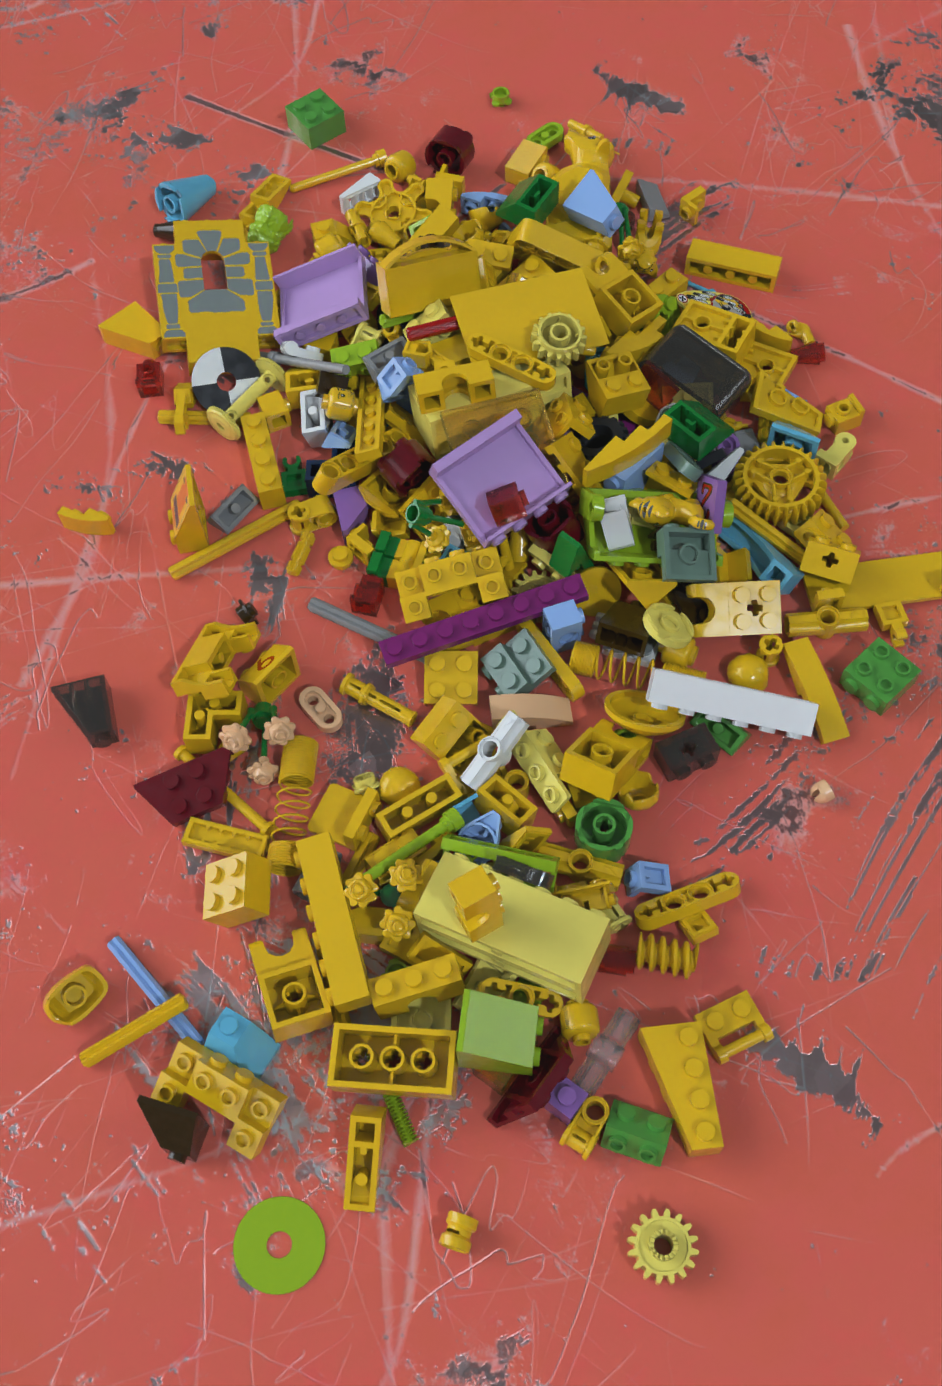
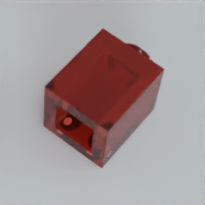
(507, 504)

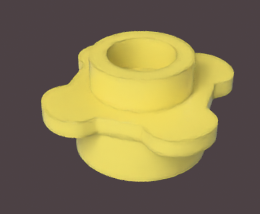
(363, 781)

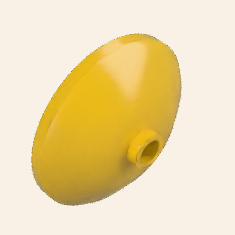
(636, 715)

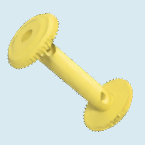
(271, 376)

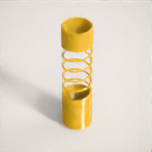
(586, 656)
(296, 772)

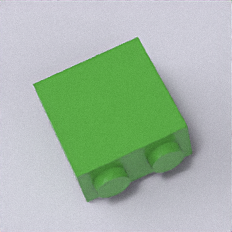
(879, 676)

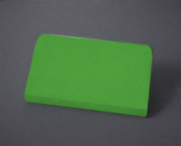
(725, 734)

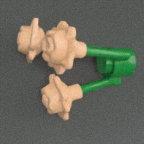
(274, 730)

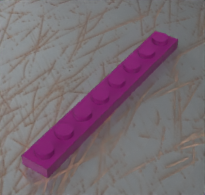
(480, 621)

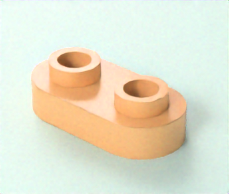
(322, 711)

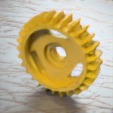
(779, 499)

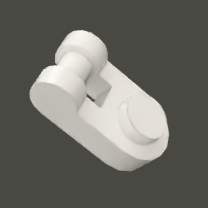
(291, 348)

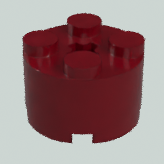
(450, 147)
(406, 466)
(546, 528)

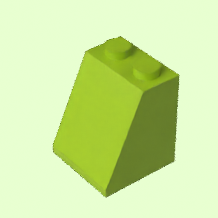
(498, 1034)

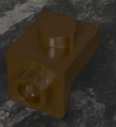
(328, 380)

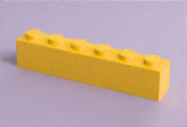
(334, 923)

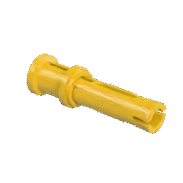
(367, 695)

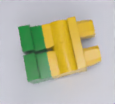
(396, 555)

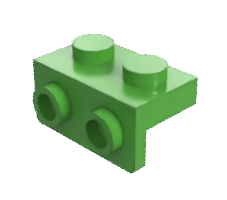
(637, 1133)

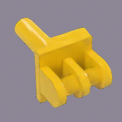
(511, 569)

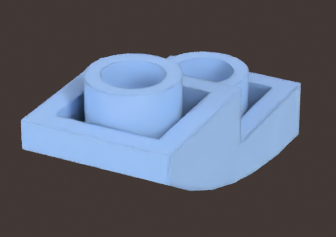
(475, 200)

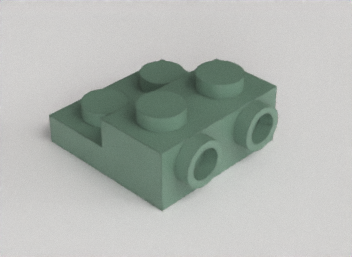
(686, 554)
(517, 665)

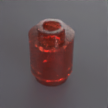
(618, 960)

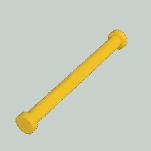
(265, 827)

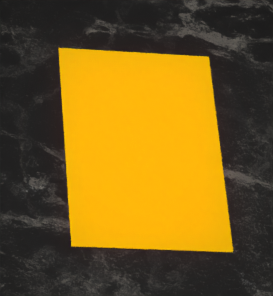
(513, 308)

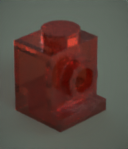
(149, 373)
(367, 595)

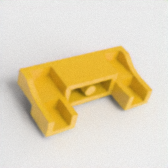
(448, 575)
(208, 660)
(224, 1088)

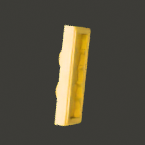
(223, 838)

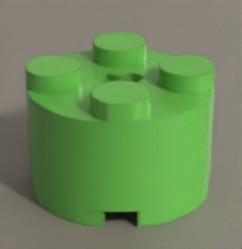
(608, 816)

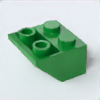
(530, 199)
(696, 428)

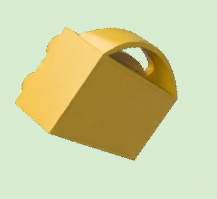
(426, 275)

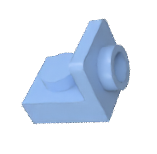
(397, 374)
(647, 878)

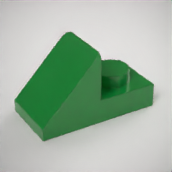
(569, 556)

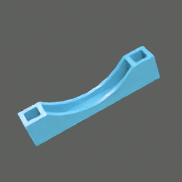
(765, 559)

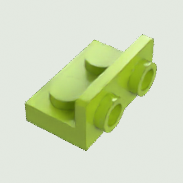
(353, 355)

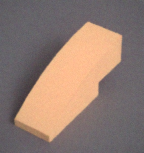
(535, 709)

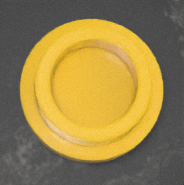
(340, 557)

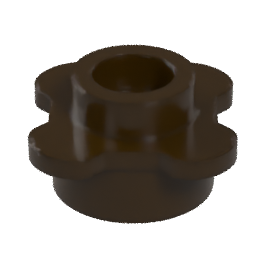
(247, 612)

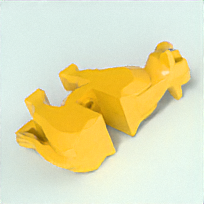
(585, 154)

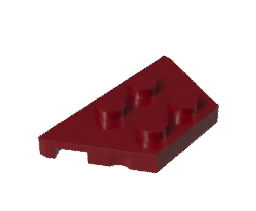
(190, 787)
(533, 1092)

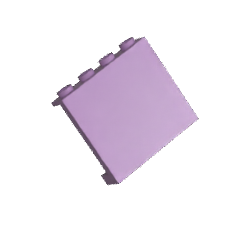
(322, 296)
(489, 461)

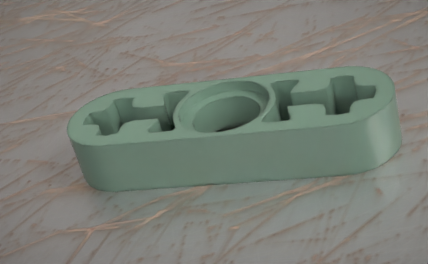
(682, 461)

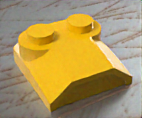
(381, 496)

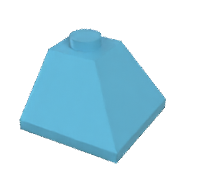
(790, 434)
(242, 1042)

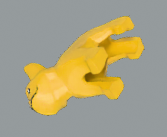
(652, 239)

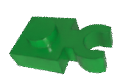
(293, 478)

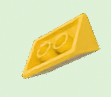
(644, 582)

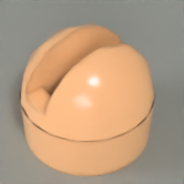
(823, 791)

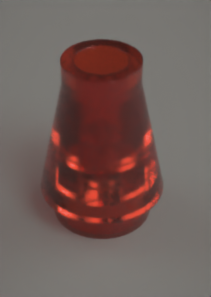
(810, 353)

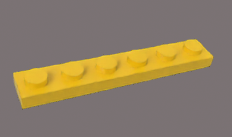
(369, 421)

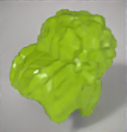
(269, 226)

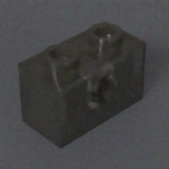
(693, 741)

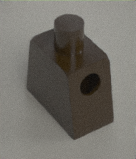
(624, 628)

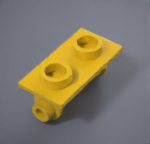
(596, 894)

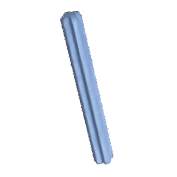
(151, 987)

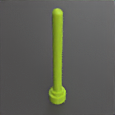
(450, 821)

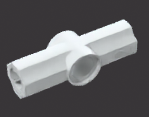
(505, 738)

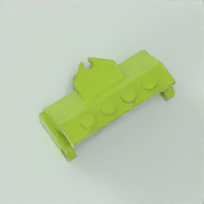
(592, 509)

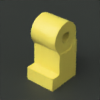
(837, 455)

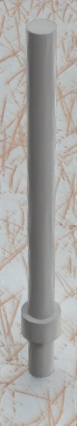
(306, 363)

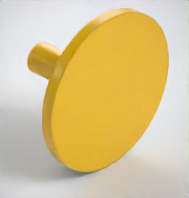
(603, 590)

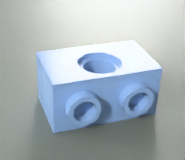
(563, 625)

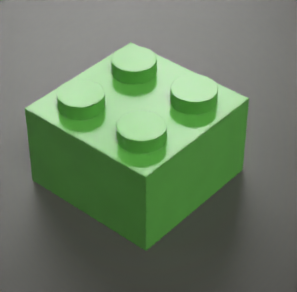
(315, 118)

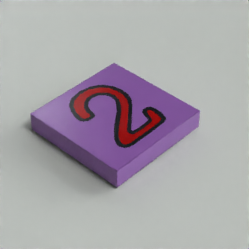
(712, 495)

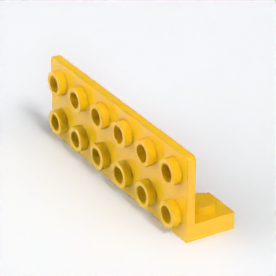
(880, 581)

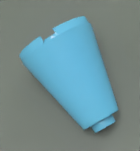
(184, 196)

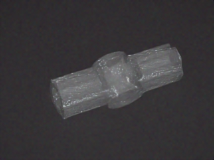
(606, 1051)

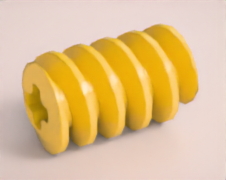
(667, 956)

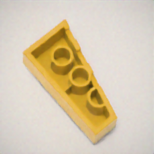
(684, 1076)

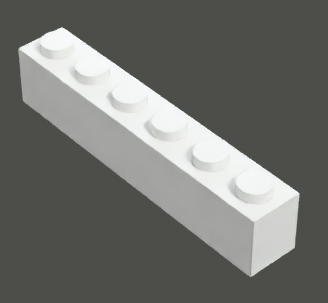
(731, 702)

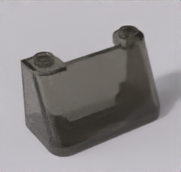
(700, 370)

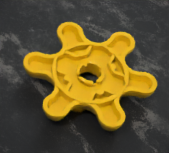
(393, 201)

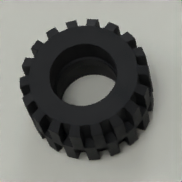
(605, 430)

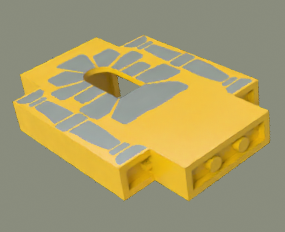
(208, 319)

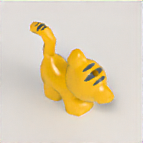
(668, 508)

